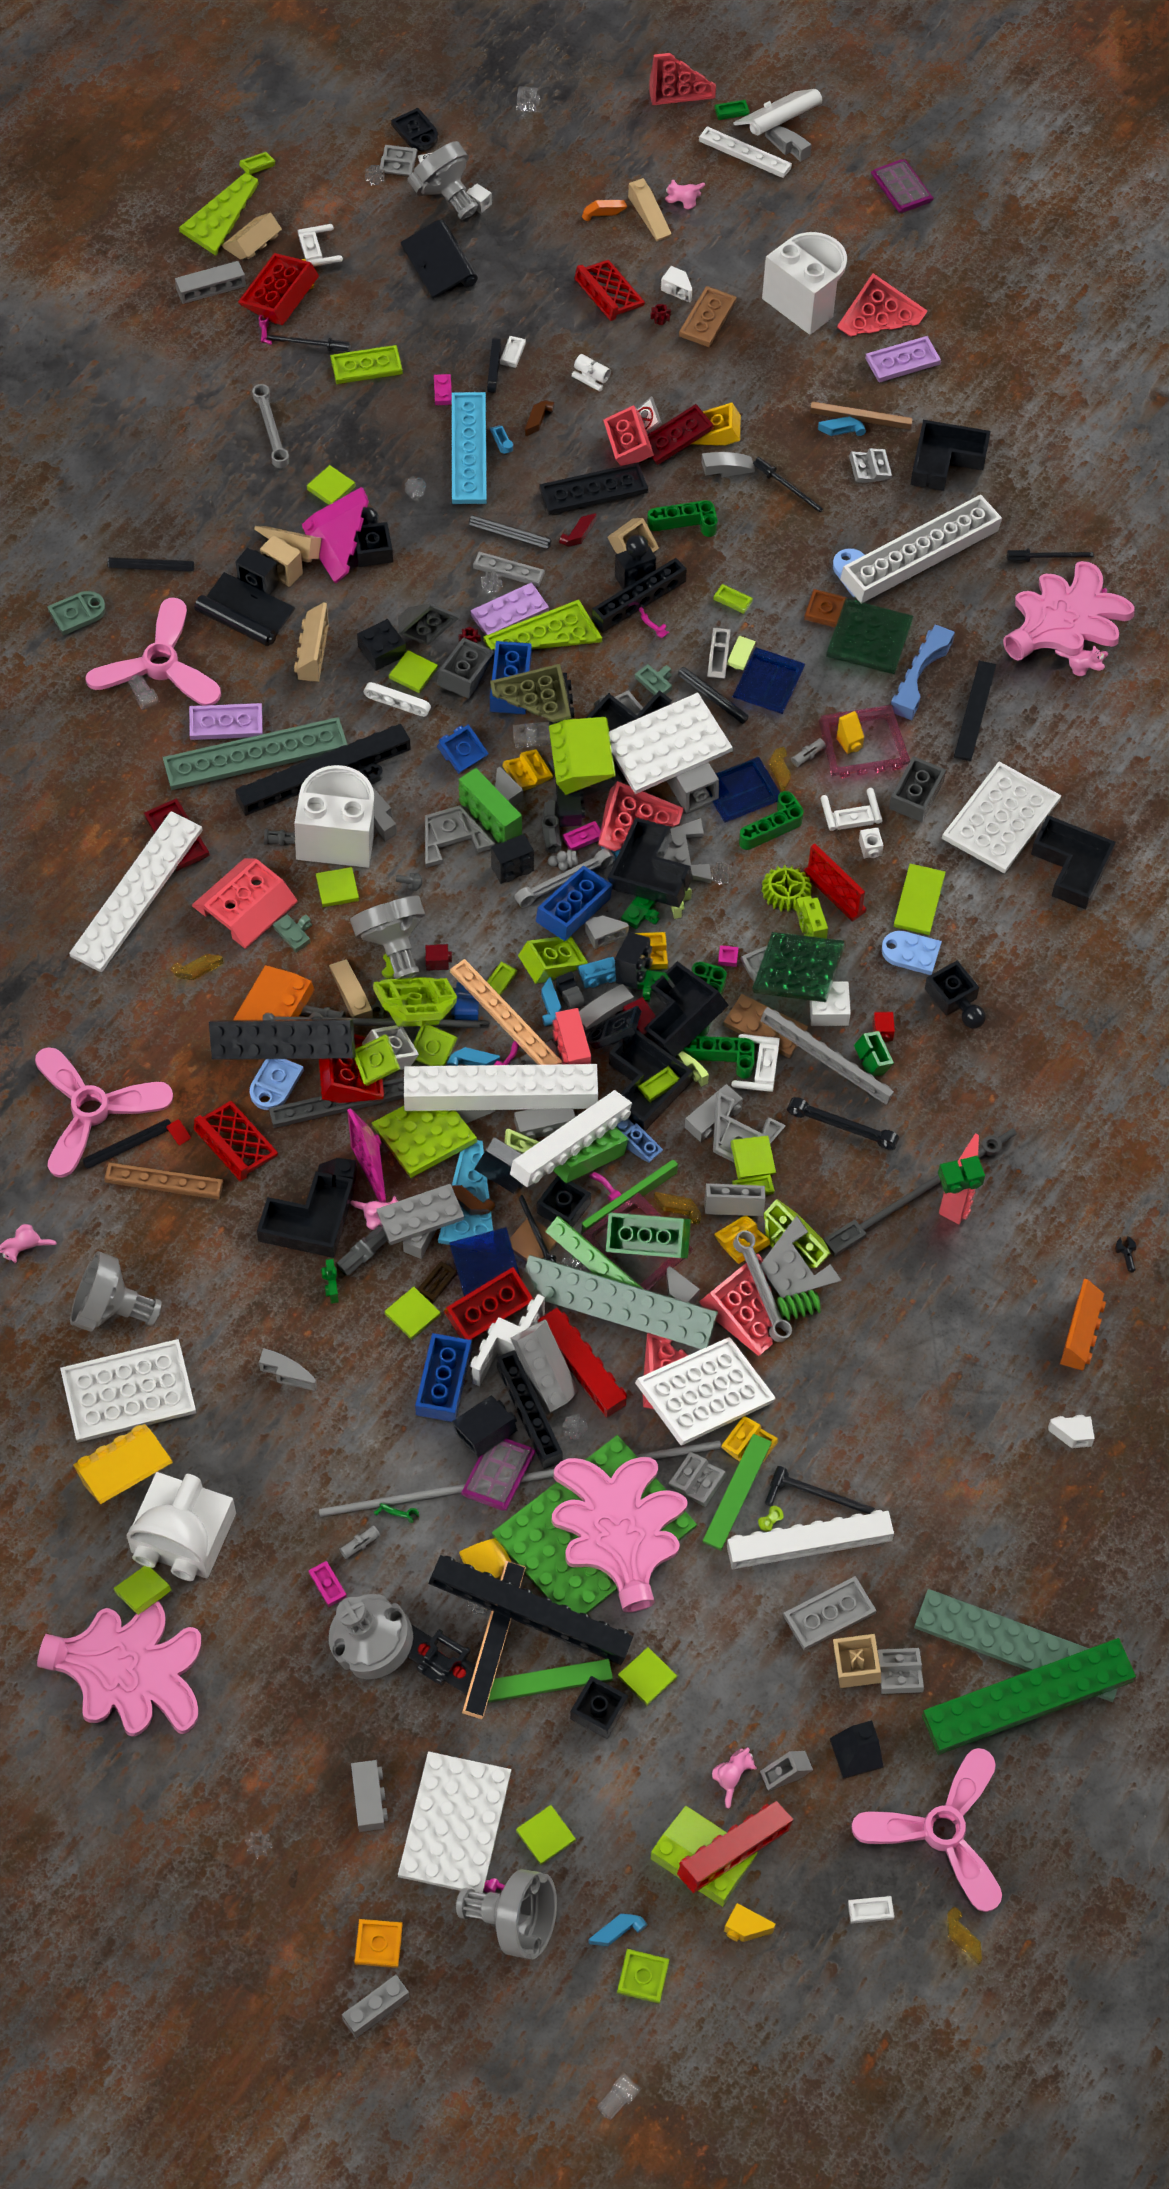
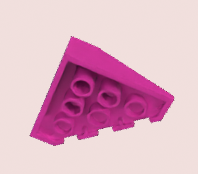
(337, 529)
(367, 1151)

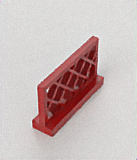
(598, 293)
(835, 883)
(220, 1145)

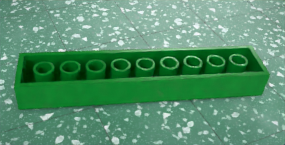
(1028, 1696)

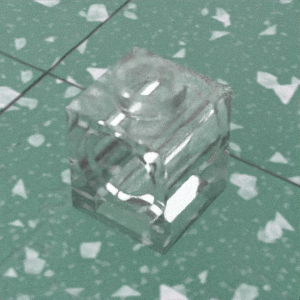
(527, 99)

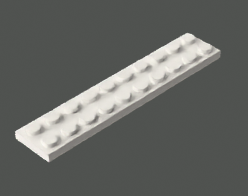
(136, 892)

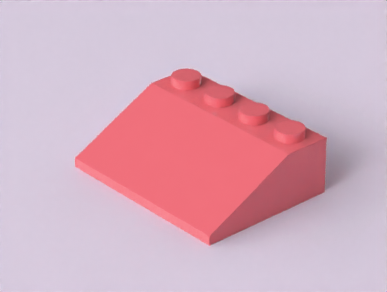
(958, 1205)

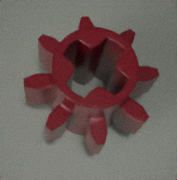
(660, 314)
(470, 634)

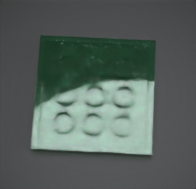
(869, 636)
(798, 967)

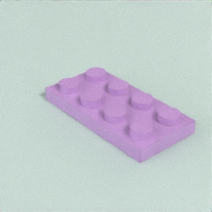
(903, 359)
(509, 609)
(225, 721)

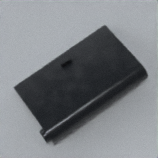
(441, 255)
(245, 609)

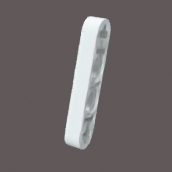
(397, 699)

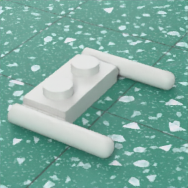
(311, 246)
(854, 816)
(765, 1064)

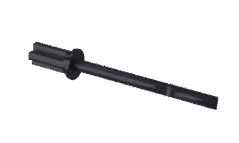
(331, 344)
(771, 472)
(1025, 555)
(536, 1231)

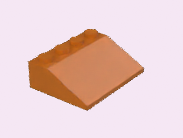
(276, 993)

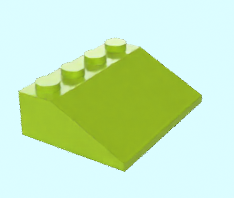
(581, 753)
(684, 1838)

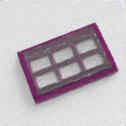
(902, 186)
(498, 1474)

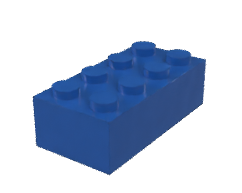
(509, 660)
(574, 903)
(443, 1377)

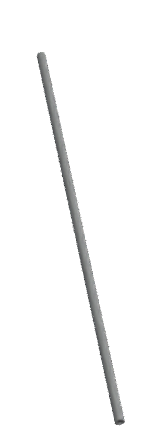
(527, 1477)

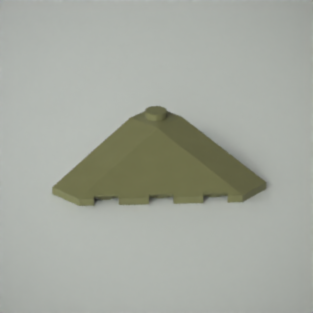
(537, 691)

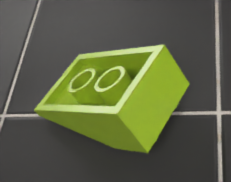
(551, 958)

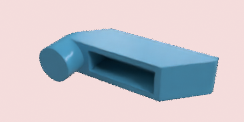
(842, 426)
(501, 439)
(550, 1001)
(472, 1057)
(617, 1928)

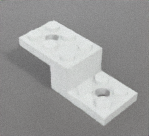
(499, 1339)

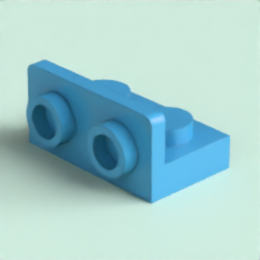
(597, 972)

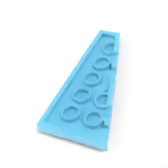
(477, 1185)

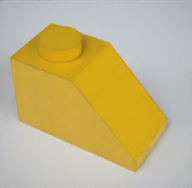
(850, 733)
(747, 1925)

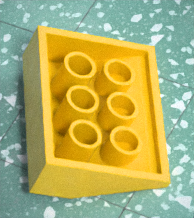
(122, 1463)

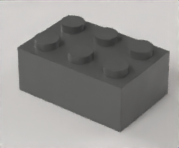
(917, 789)

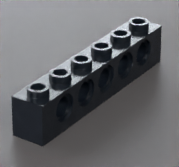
(639, 594)
(529, 1409)

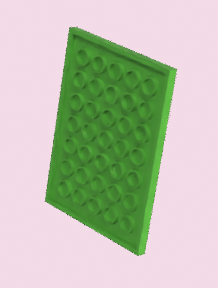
(542, 1547)

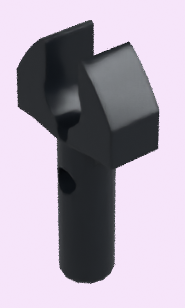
(1127, 1252)

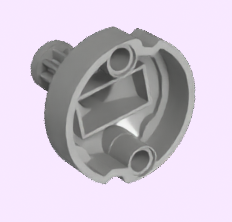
(442, 175)
(391, 926)
(104, 1294)
(370, 1636)
(521, 1912)

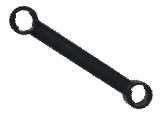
(886, 1138)

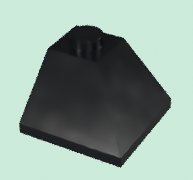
(857, 1750)

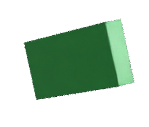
(731, 109)

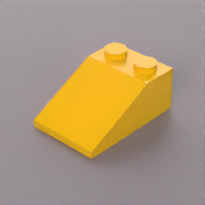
(726, 424)

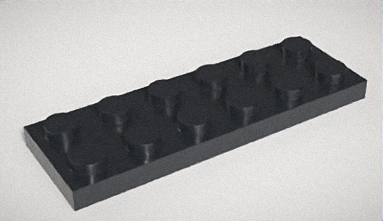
(593, 488)

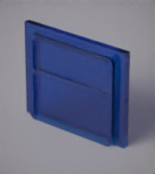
(769, 680)
(744, 789)

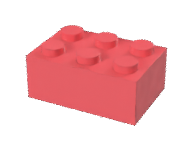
(628, 436)
(571, 1037)

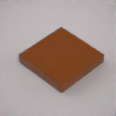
(824, 608)

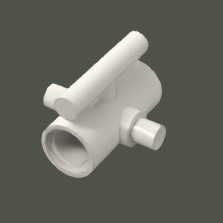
(591, 372)

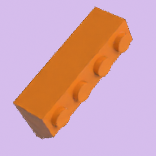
(1082, 1326)

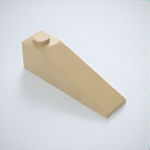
(648, 209)
(306, 544)
(351, 990)

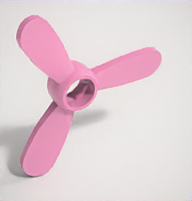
(168, 630)
(129, 1100)
(968, 1867)

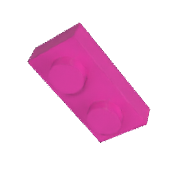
(442, 389)
(582, 836)
(327, 1584)

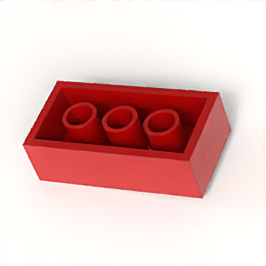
(482, 1307)

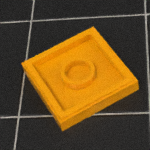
(378, 1943)

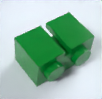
(874, 1052)
(957, 1178)

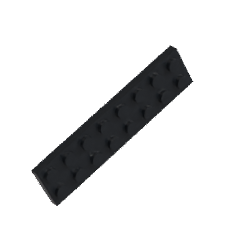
(282, 1039)

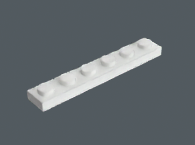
(745, 152)

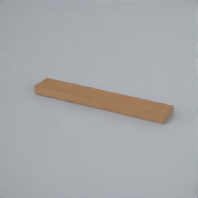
(861, 415)
(164, 1181)

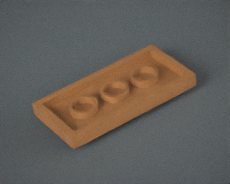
(707, 316)
(746, 1019)

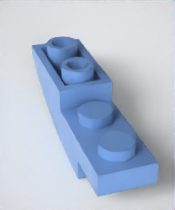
(639, 1141)

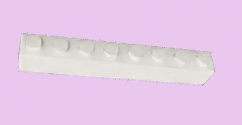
(570, 1138)
(810, 1539)

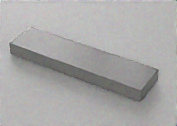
(509, 569)

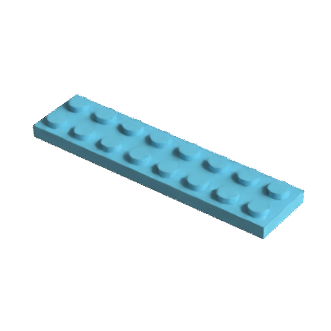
(469, 448)

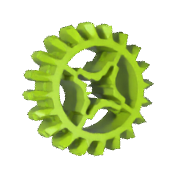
(775, 891)

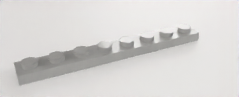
(827, 1056)

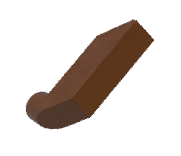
(537, 416)
(472, 1203)

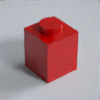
(884, 1024)

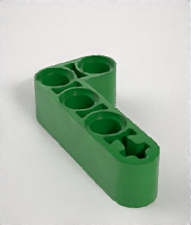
(684, 515)
(752, 836)
(709, 973)
(716, 1052)

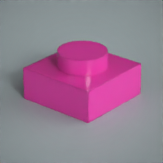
(728, 956)

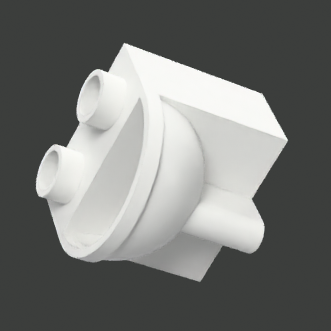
(804, 278)
(335, 817)
(181, 1526)

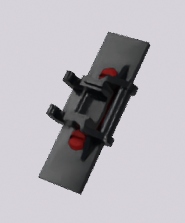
(436, 1665)

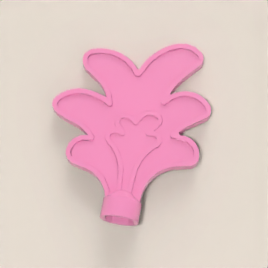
(1068, 614)
(616, 1527)
(129, 1669)

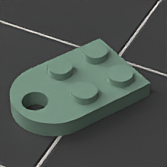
(77, 611)

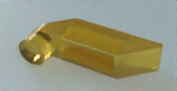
(779, 768)
(197, 967)
(678, 1205)
(962, 1936)

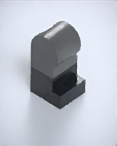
(569, 991)

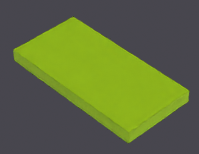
(366, 364)
(919, 899)

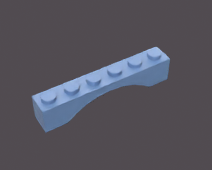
(936, 646)

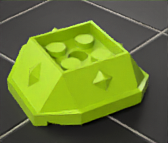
(416, 1000)

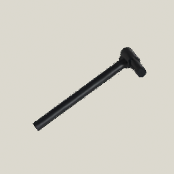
(782, 1478)

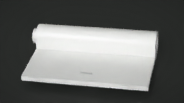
(781, 110)

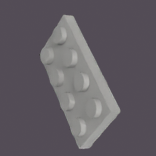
(420, 1214)
(829, 1613)

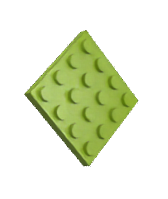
(423, 1137)

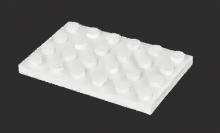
(667, 743)
(1001, 817)
(128, 1390)
(705, 1391)
(454, 1823)

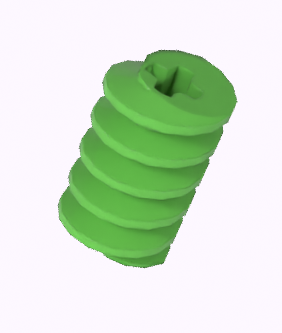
(798, 1304)

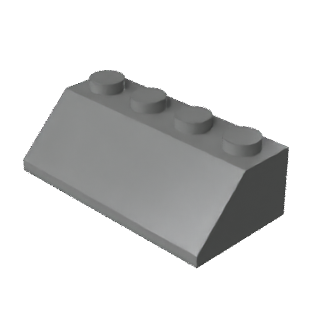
(545, 1366)

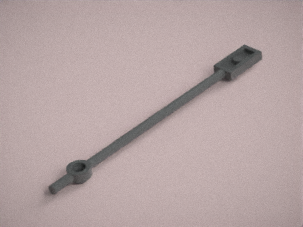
(854, 1232)

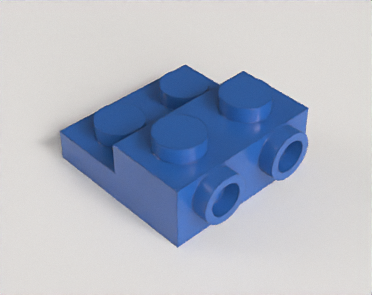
(462, 748)

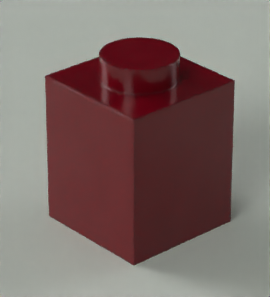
(438, 957)

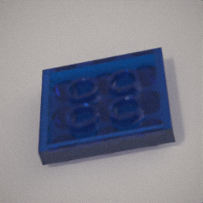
(482, 1258)

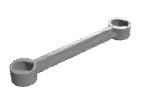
(271, 428)
(527, 896)
(762, 1286)

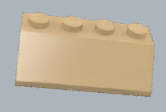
(312, 643)

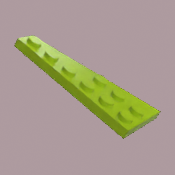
(219, 216)
(555, 628)

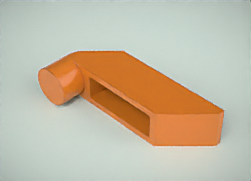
(603, 208)

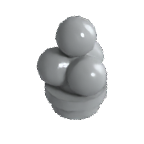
(564, 860)

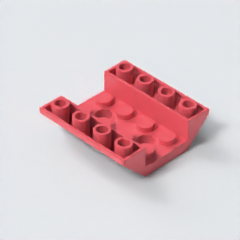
(255, 905)

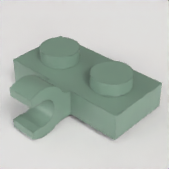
(655, 680)
(293, 932)

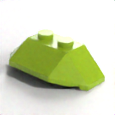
(810, 1246)

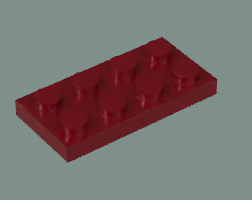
(679, 433)
(156, 817)

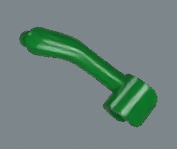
(392, 1511)

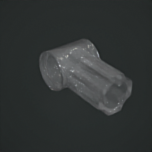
(144, 695)
(622, 2092)

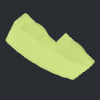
(741, 653)
(699, 1073)

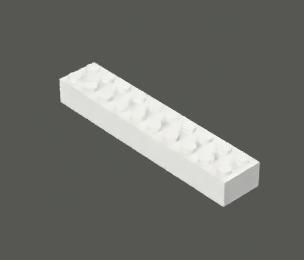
(920, 548)
(500, 1087)

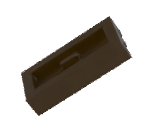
(427, 1294)

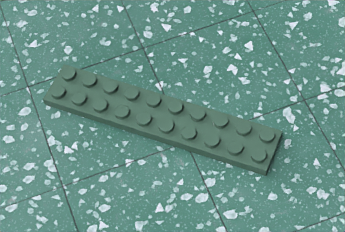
(253, 753)
(619, 1302)
(993, 1634)

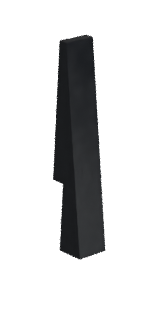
(975, 710)

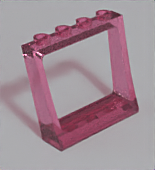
(864, 715)
(636, 1201)

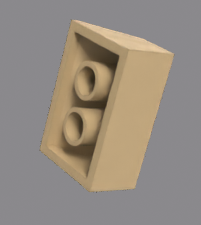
(253, 236)

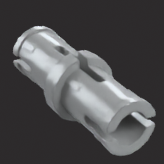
(817, 746)
(359, 1542)

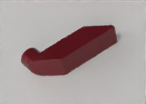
(580, 531)

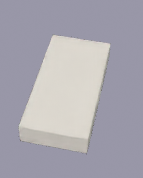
(512, 351)
(871, 1909)

